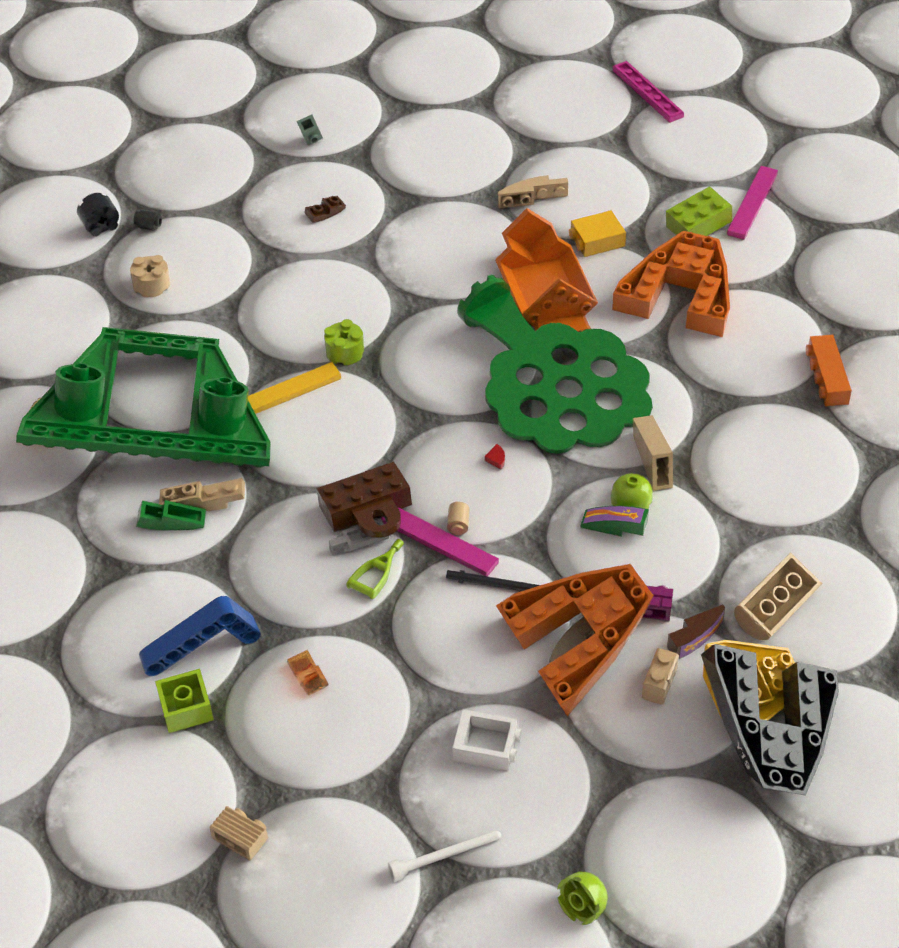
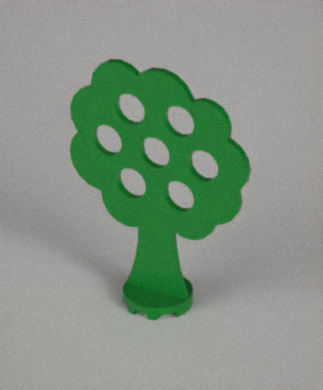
(495, 311)

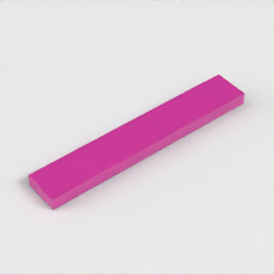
(648, 91)
(752, 202)
(446, 543)

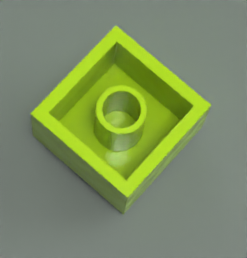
(184, 700)

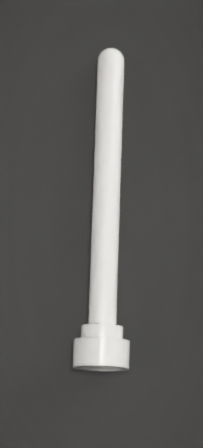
(400, 868)

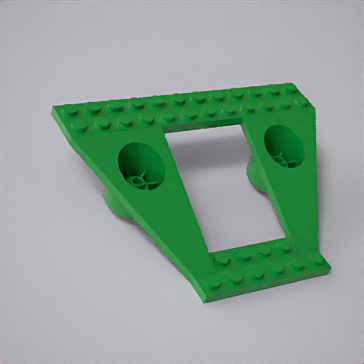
(79, 402)

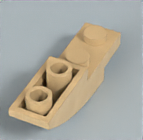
(532, 189)
(206, 497)

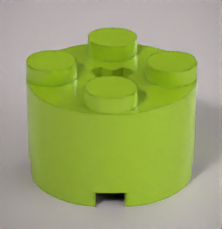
(344, 342)

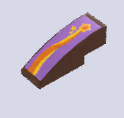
(695, 631)

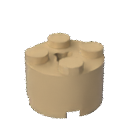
(150, 275)

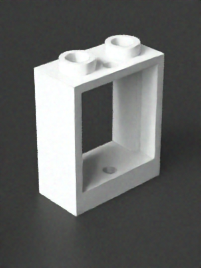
(480, 756)

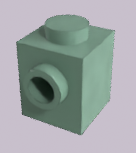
(309, 129)

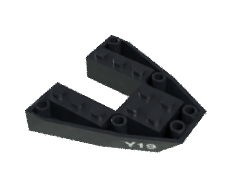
(773, 752)

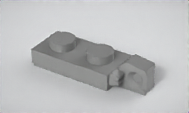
(353, 539)

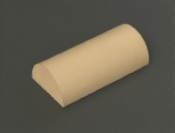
(776, 598)

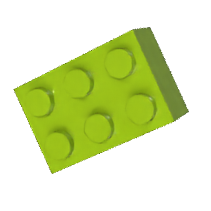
(700, 213)

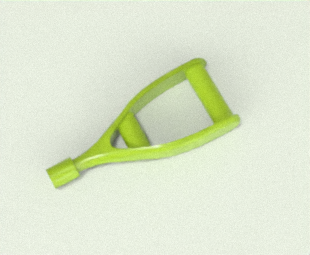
(378, 563)

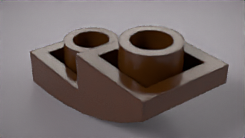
(329, 207)

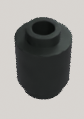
(147, 219)

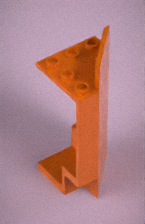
(544, 274)

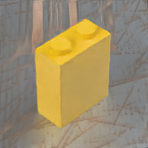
(597, 233)

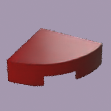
(496, 457)

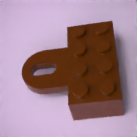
(366, 497)

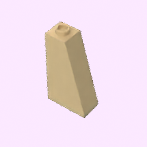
(654, 452)

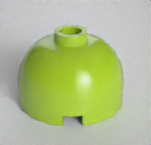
(632, 491)
(582, 897)

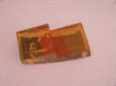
(307, 672)

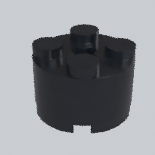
(98, 214)

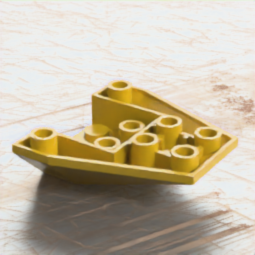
(770, 664)

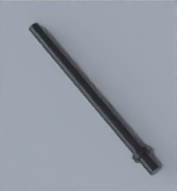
(485, 580)

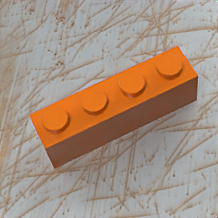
(828, 370)

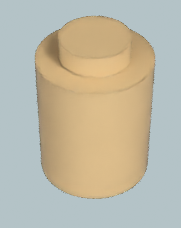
(458, 518)

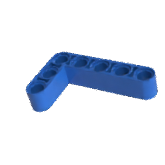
(196, 630)

